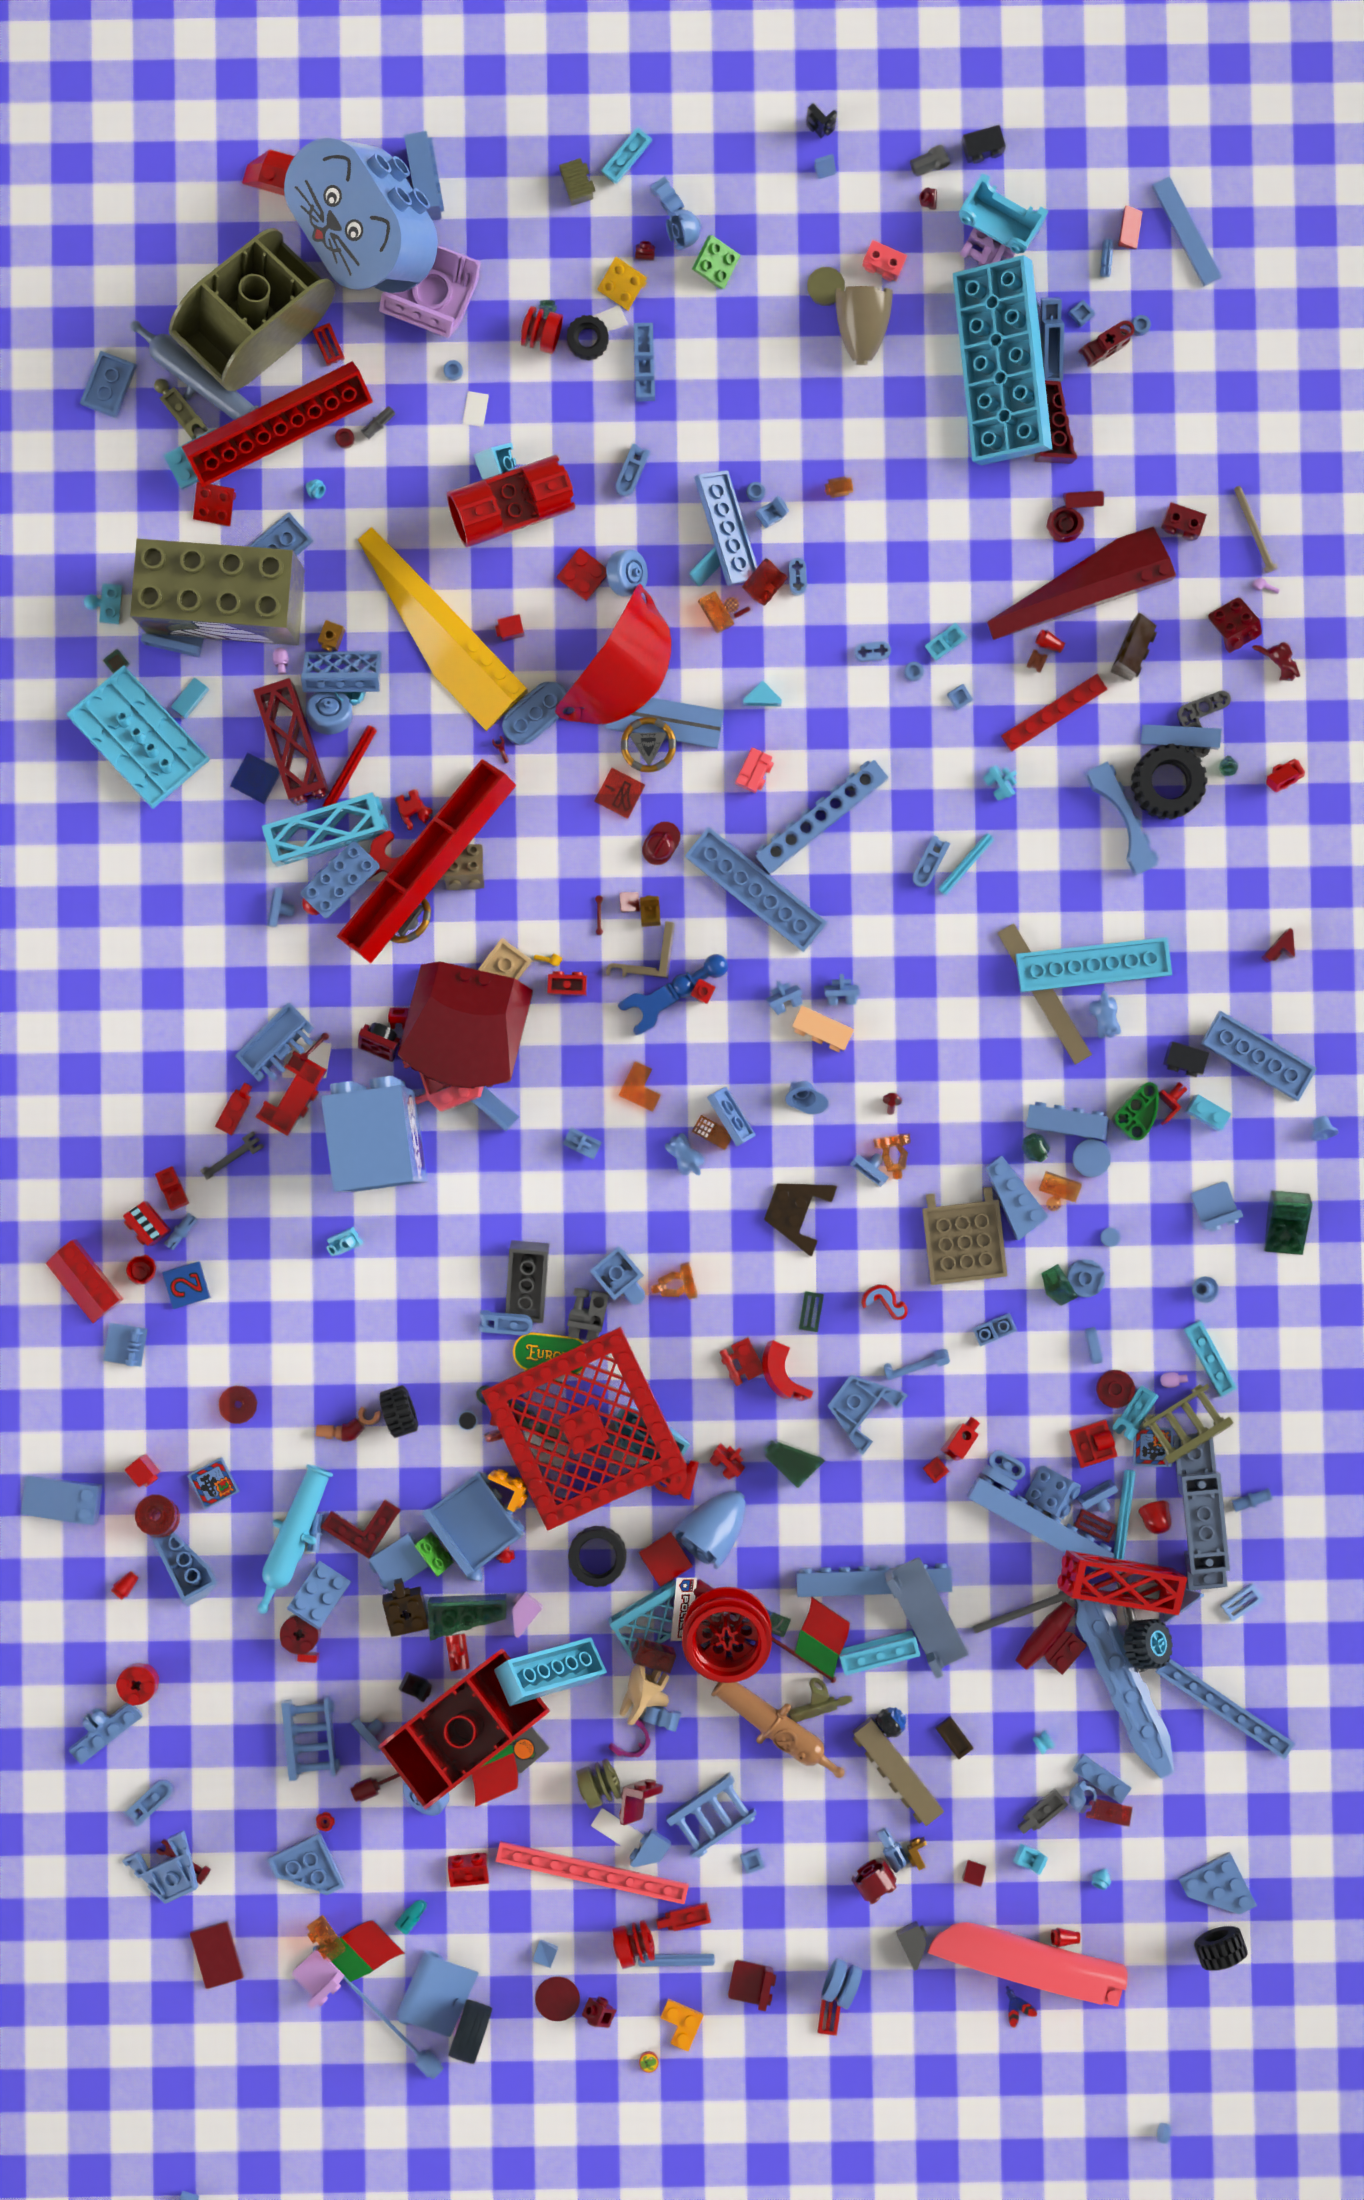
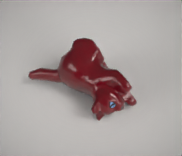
(1281, 655)

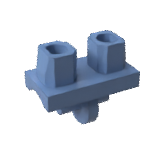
(841, 987)
(782, 994)
(582, 1143)

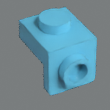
(1030, 1858)

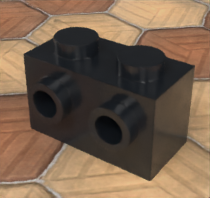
(983, 144)
(1186, 1059)

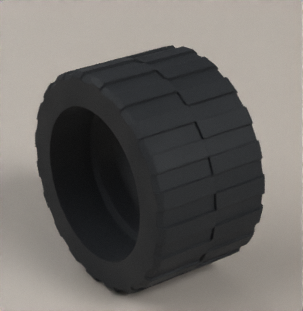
(597, 1579)

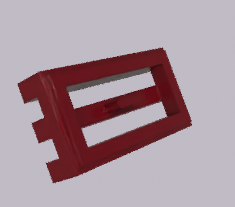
(1080, 1518)

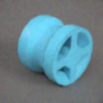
(1043, 1742)

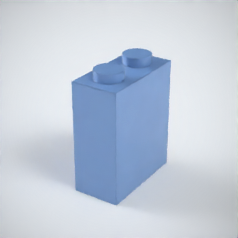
(397, 1562)

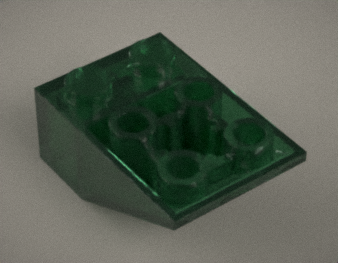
(1287, 1222)

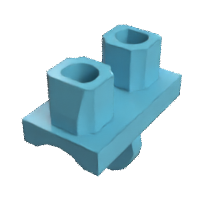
(1005, 788)
(343, 1242)

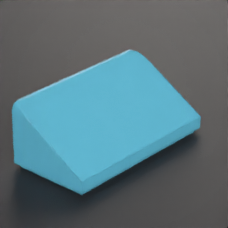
(705, 568)
(190, 698)

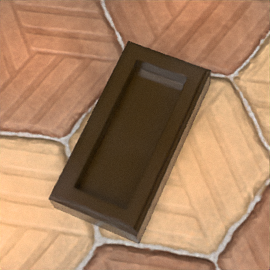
(954, 1737)

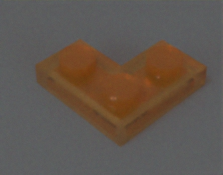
(634, 1087)

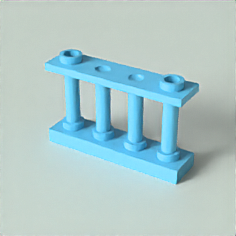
(879, 1652)

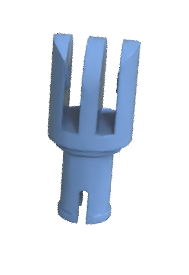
(893, 1850)

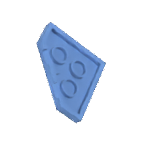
(308, 1866)
(1219, 1885)

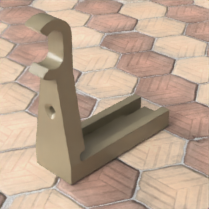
(664, 961)

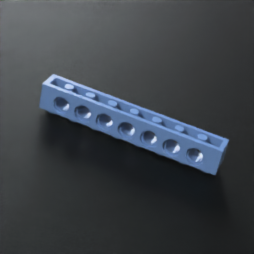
(869, 769)

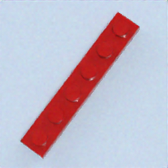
(1054, 712)

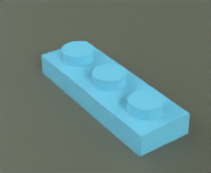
(626, 155)

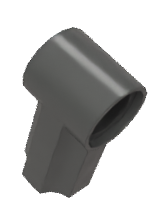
(934, 159)

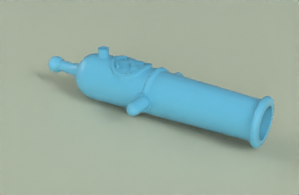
(293, 1533)

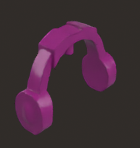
(617, 1750)

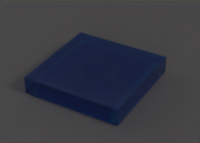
(255, 778)

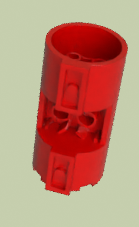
(510, 501)

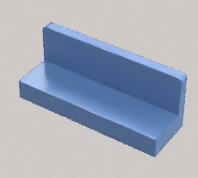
(180, 644)
(496, 1109)

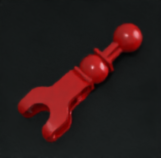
(378, 854)

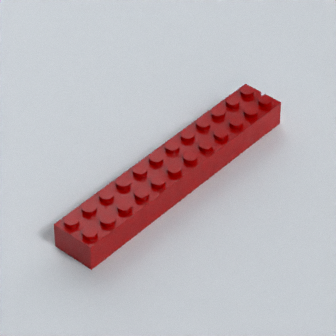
(426, 860)

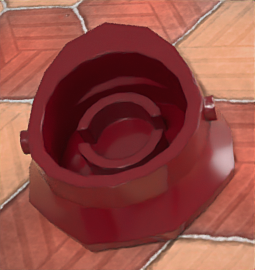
(1065, 524)

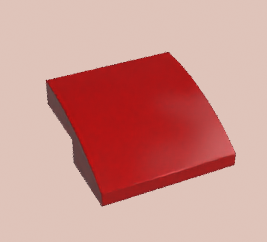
(665, 1559)

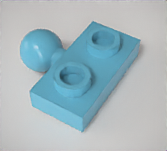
(109, 603)

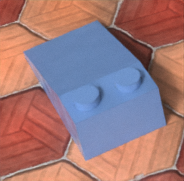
(62, 1500)

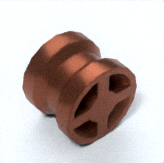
(1037, 660)

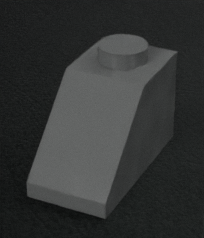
(913, 1942)

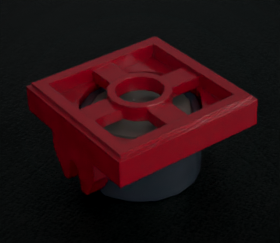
(379, 1041)

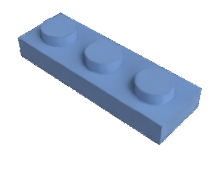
(1102, 1778)

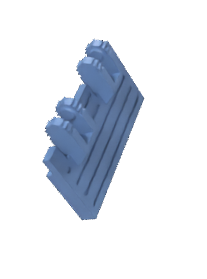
(273, 1041)

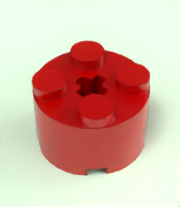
(137, 1694)

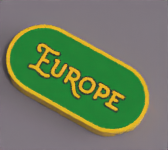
(539, 1347)

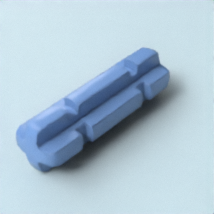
(1106, 260)

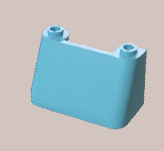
(1001, 217)

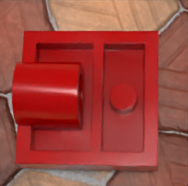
(1093, 1443)

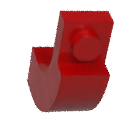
(775, 1374)

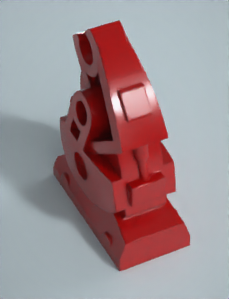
(679, 1482)

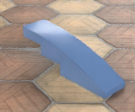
(644, 361)

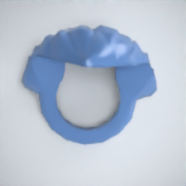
(1077, 1796)

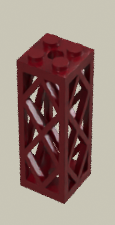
(307, 789)

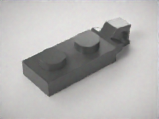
(1043, 1811)

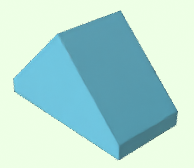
(762, 696)

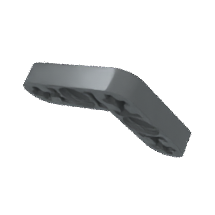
(1196, 713)

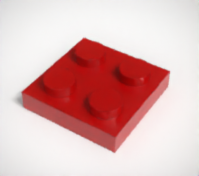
(583, 574)

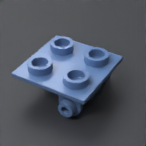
(125, 1344)

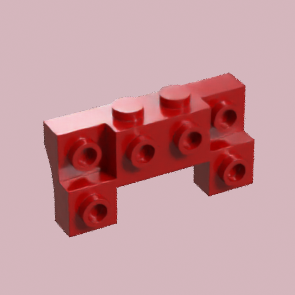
(296, 1099)

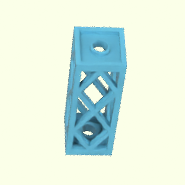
(305, 821)

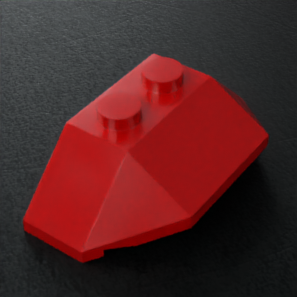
(268, 171)

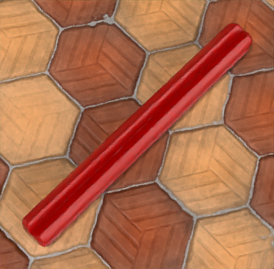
(350, 766)

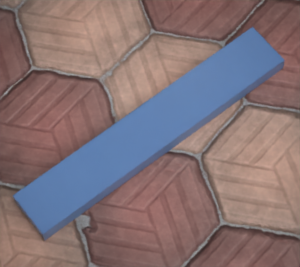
(1186, 231)

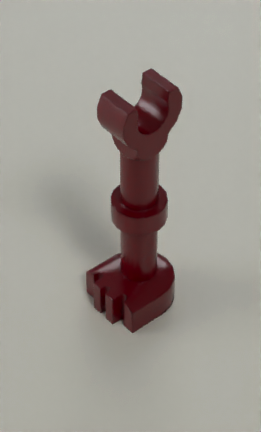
(201, 1873)

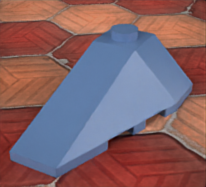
(187, 1570)

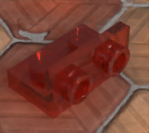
(764, 582)

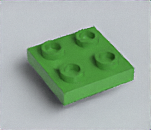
(716, 262)

